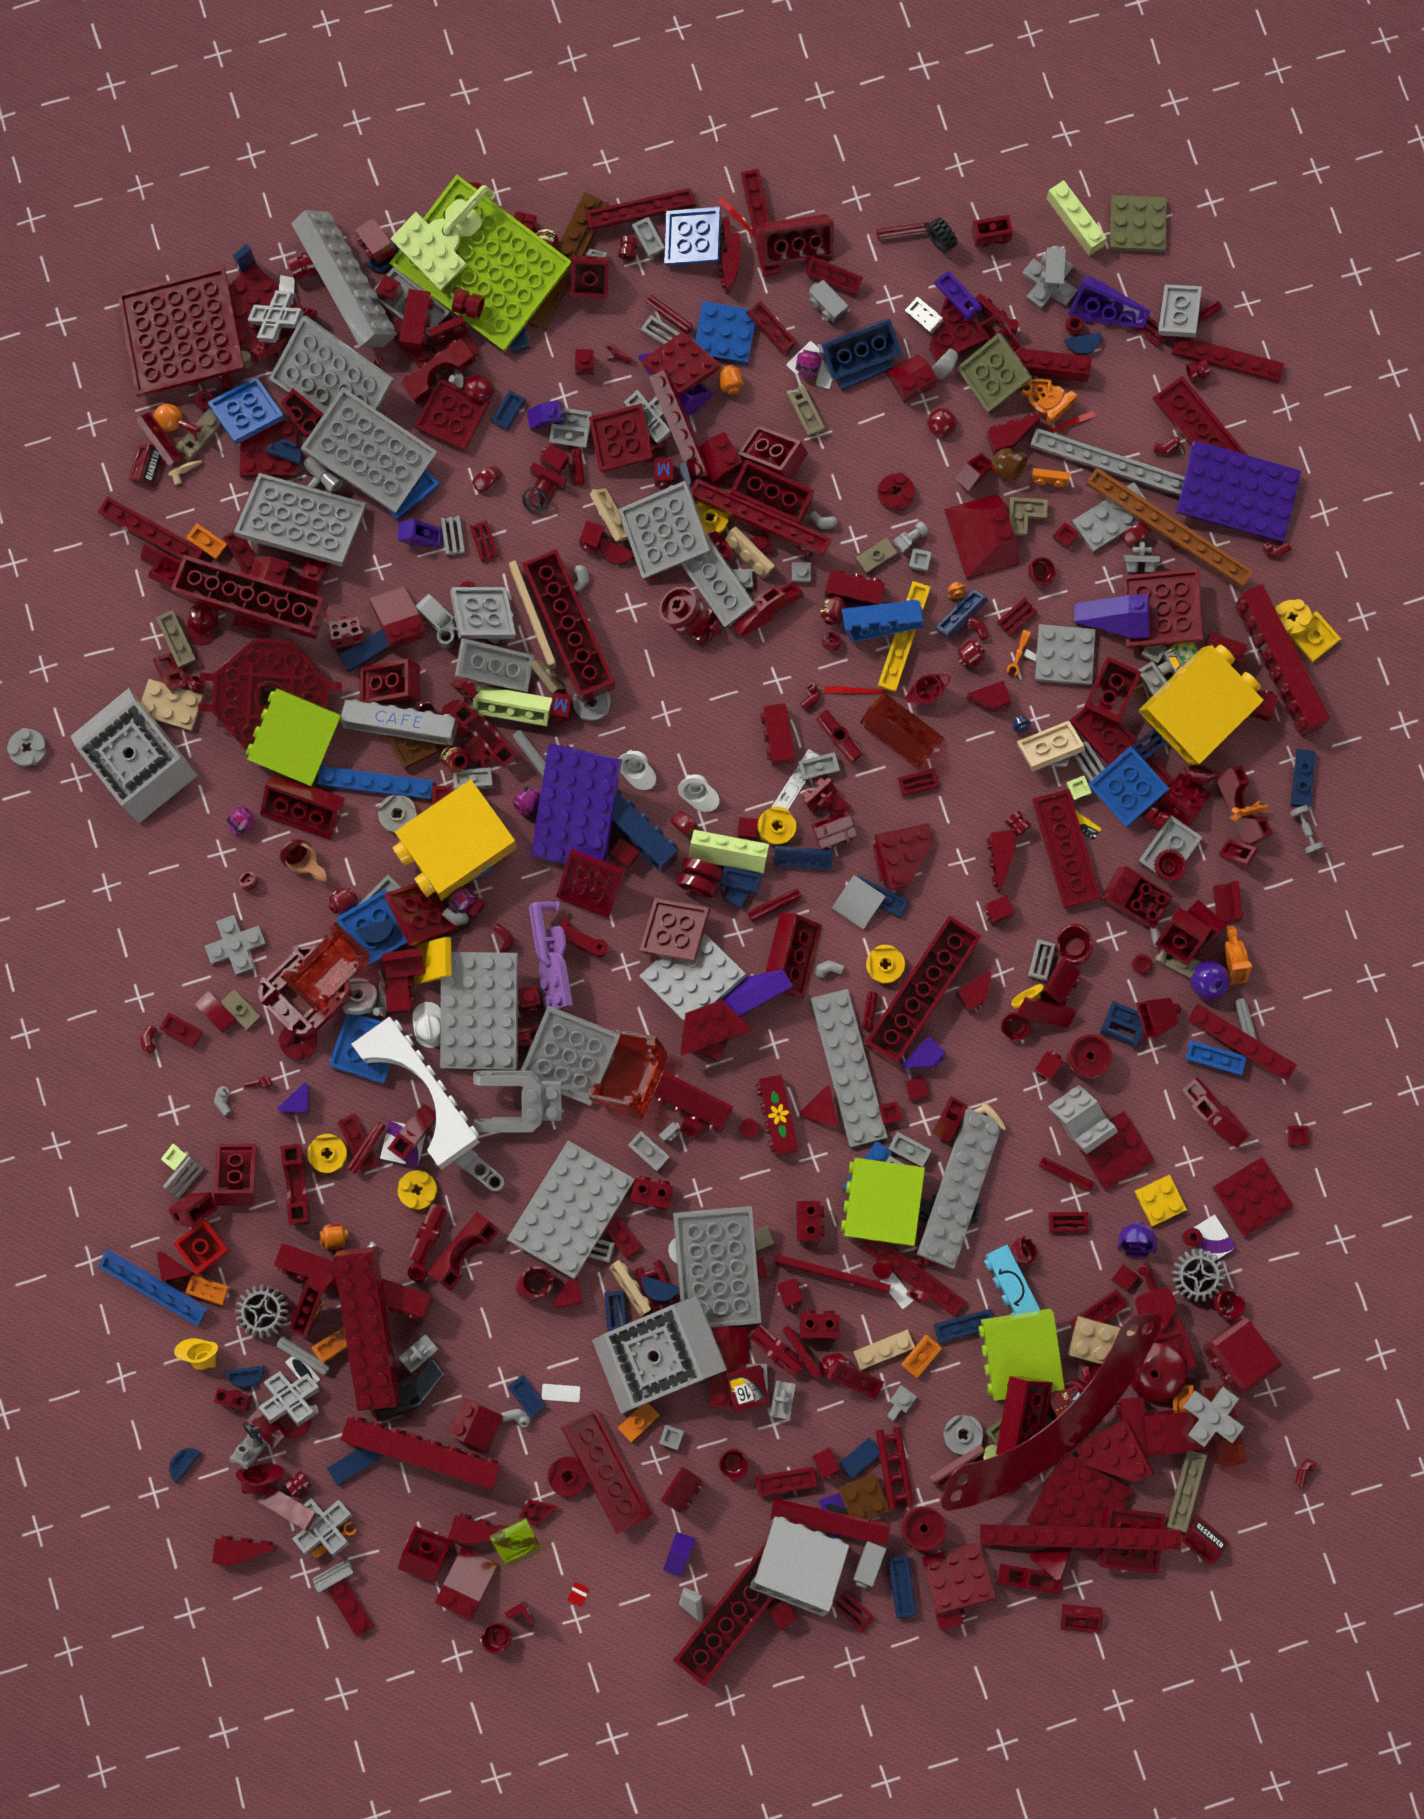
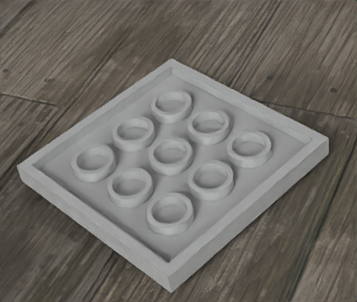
(664, 530)
(693, 985)
(570, 1052)

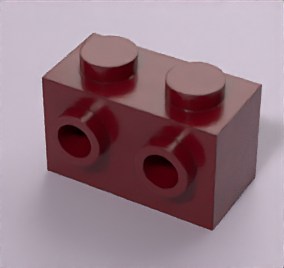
(992, 231)
(651, 1197)
(807, 1221)
(819, 1328)

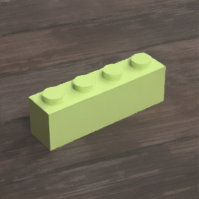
(1076, 218)
(512, 705)
(728, 851)

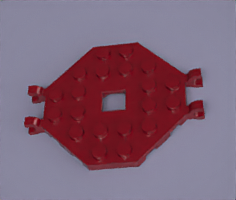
(259, 664)

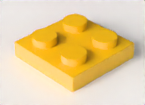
(1160, 1200)

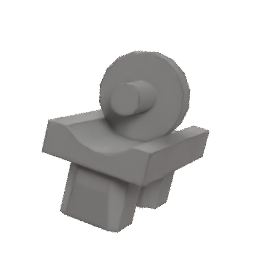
(1132, 560)
(418, 1353)
(782, 1400)
(246, 1452)

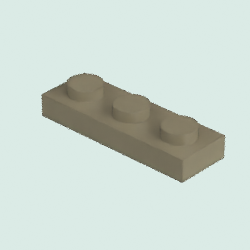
(176, 639)

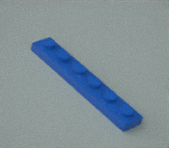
(375, 783)
(152, 1287)

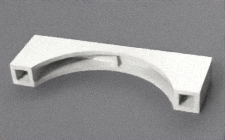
(451, 1134)

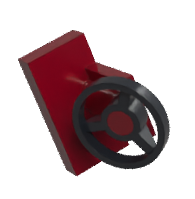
(543, 487)
(271, 1433)

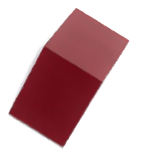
(1238, 853)
(171, 1269)
(569, 1294)

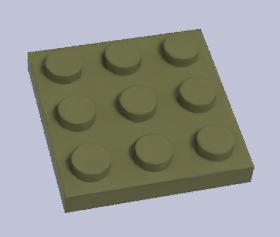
(1138, 223)
(994, 372)

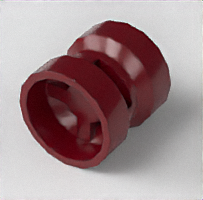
(628, 247)
(1198, 370)
(1161, 818)
(1016, 821)
(297, 1484)

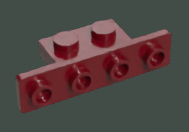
(164, 565)

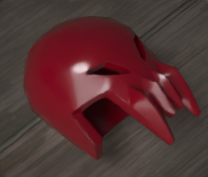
(534, 1283)

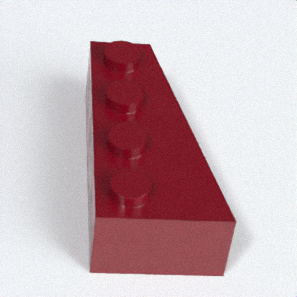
(301, 412)

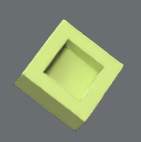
(1078, 788)
(174, 1157)

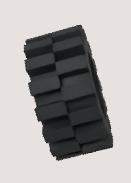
(941, 235)

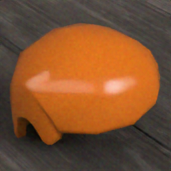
(168, 417)

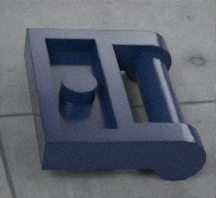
(1123, 1017)

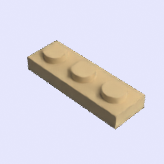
(609, 513)
(749, 552)
(630, 1288)
(884, 1349)

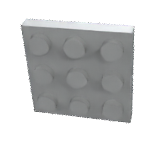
(482, 613)
(1064, 654)

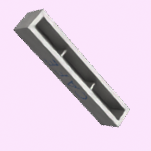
(399, 722)

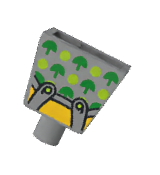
(1177, 657)

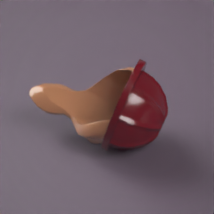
(301, 858)

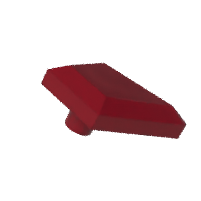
(536, 1511)

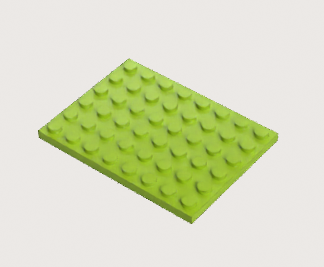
(504, 265)

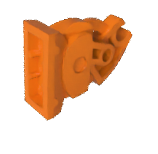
(1050, 399)
(1236, 957)

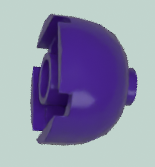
(1210, 980)
(1137, 1240)

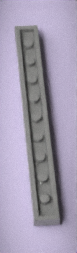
(1107, 462)

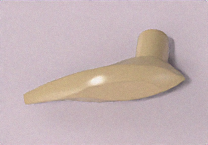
(175, 473)
(985, 1108)

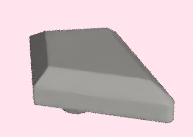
(692, 1603)

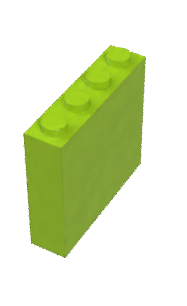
(293, 736)
(883, 1201)
(1021, 1347)

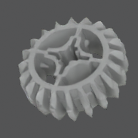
(1198, 1284)
(259, 1320)

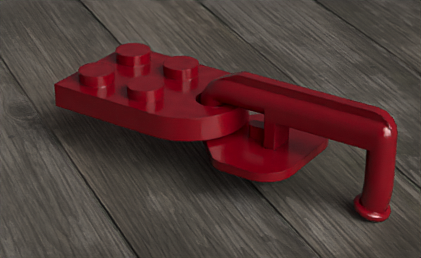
(1163, 1303)

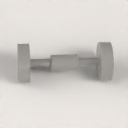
(1307, 830)

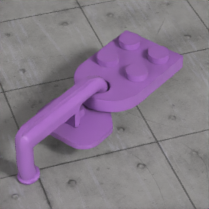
(550, 949)

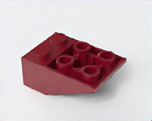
(1136, 897)

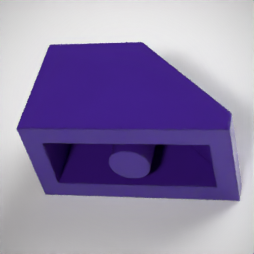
(546, 414)
(419, 533)
(925, 1056)

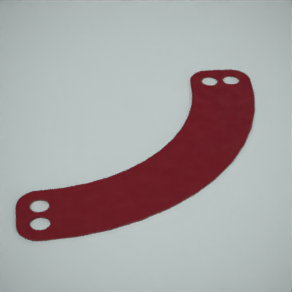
(1022, 1463)

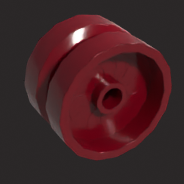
(683, 610)
(699, 877)
(1081, 1065)
(934, 1524)

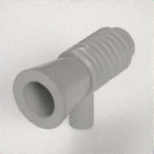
(322, 474)

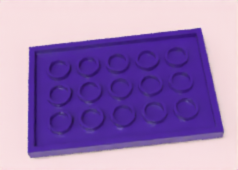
(1238, 491)
(575, 804)

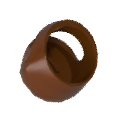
(1006, 463)

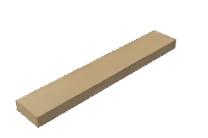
(532, 614)

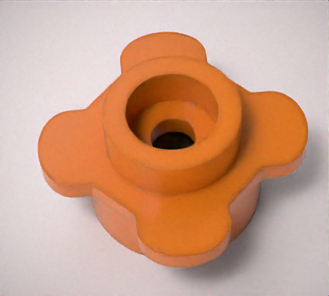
(956, 590)

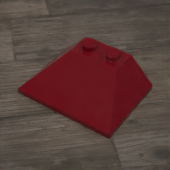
(983, 535)

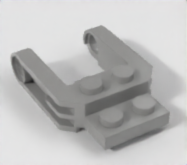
(539, 1101)

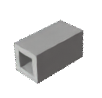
(1054, 268)
(827, 301)
(869, 1564)

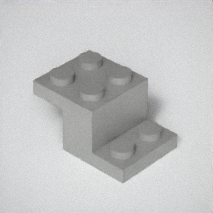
(1082, 1119)

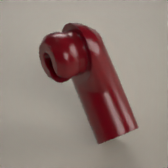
(1170, 447)
(1271, 550)
(978, 625)
(145, 1039)
(1303, 1471)

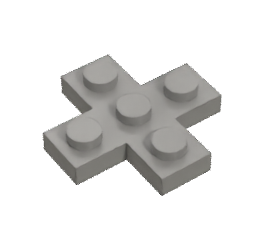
(1038, 295)
(275, 316)
(657, 427)
(235, 945)
(289, 1398)
(1214, 1416)
(324, 1529)

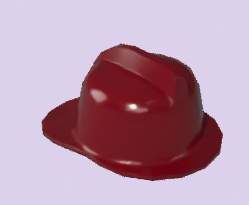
(202, 624)
(256, 1478)

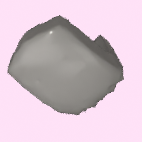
(945, 364)

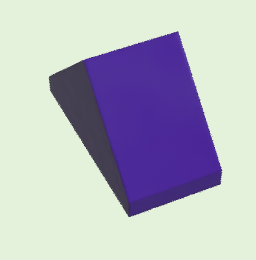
(297, 1102)
(679, 1554)

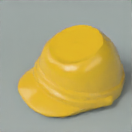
(1033, 992)

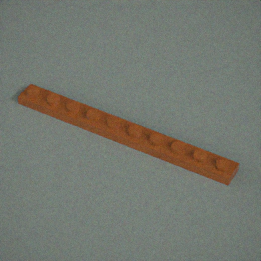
(1169, 527)

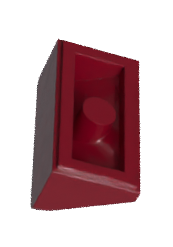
(1081, 1618)

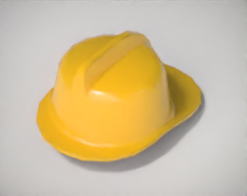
(197, 1352)

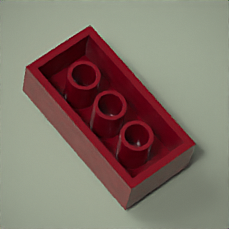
(773, 492)

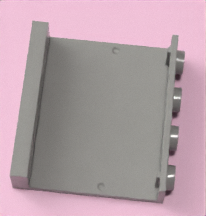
(800, 1566)

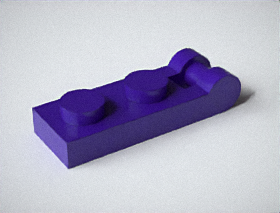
(957, 295)

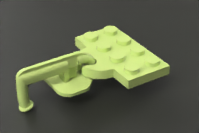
(429, 246)

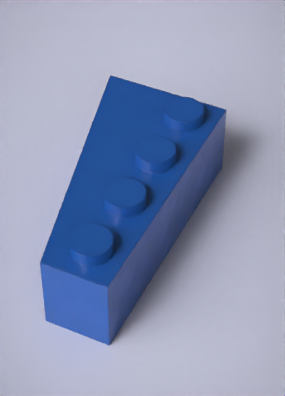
(882, 619)

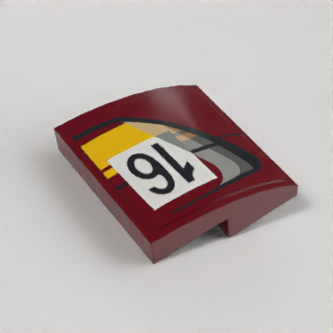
(747, 1388)

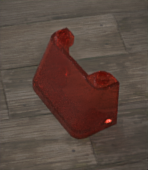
(327, 968)
(631, 1074)

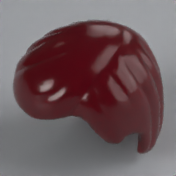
(1075, 943)

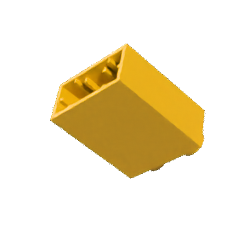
(1202, 703)
(453, 841)

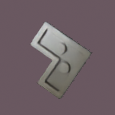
(1023, 508)

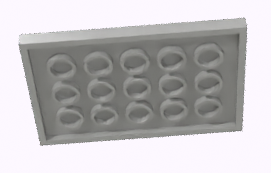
(322, 365)
(368, 450)
(300, 519)
(480, 1012)
(570, 1210)
(719, 1264)

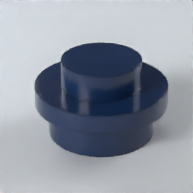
(1021, 724)

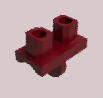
(708, 630)
(820, 796)

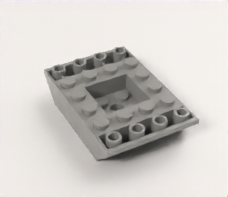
(154, 770)
(684, 1349)

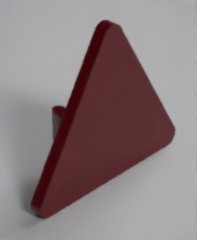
(822, 1108)
(1052, 1560)

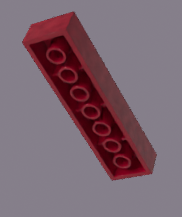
(250, 597)
(568, 626)
(1282, 660)
(922, 990)
(397, 1297)
(367, 1328)
(421, 1453)
(724, 1625)

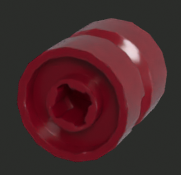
(301, 265)
(468, 304)

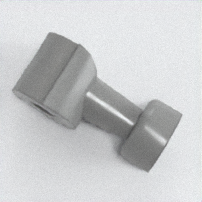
(904, 540)

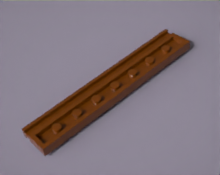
(573, 242)

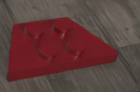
(710, 1026)

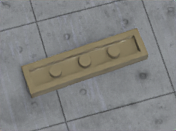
(1186, 1490)

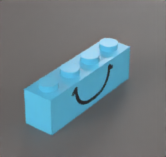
(1010, 1280)

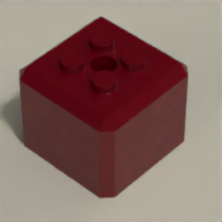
(1241, 1356)

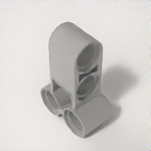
(439, 619)
(470, 1160)

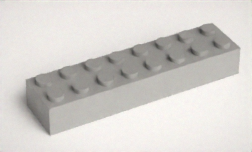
(344, 278)

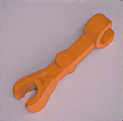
(1023, 640)
(1256, 808)
(321, 1549)

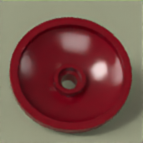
(1171, 1374)

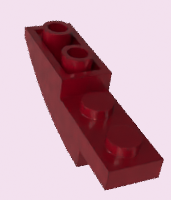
(730, 257)
(266, 349)
(767, 604)
(1214, 1114)

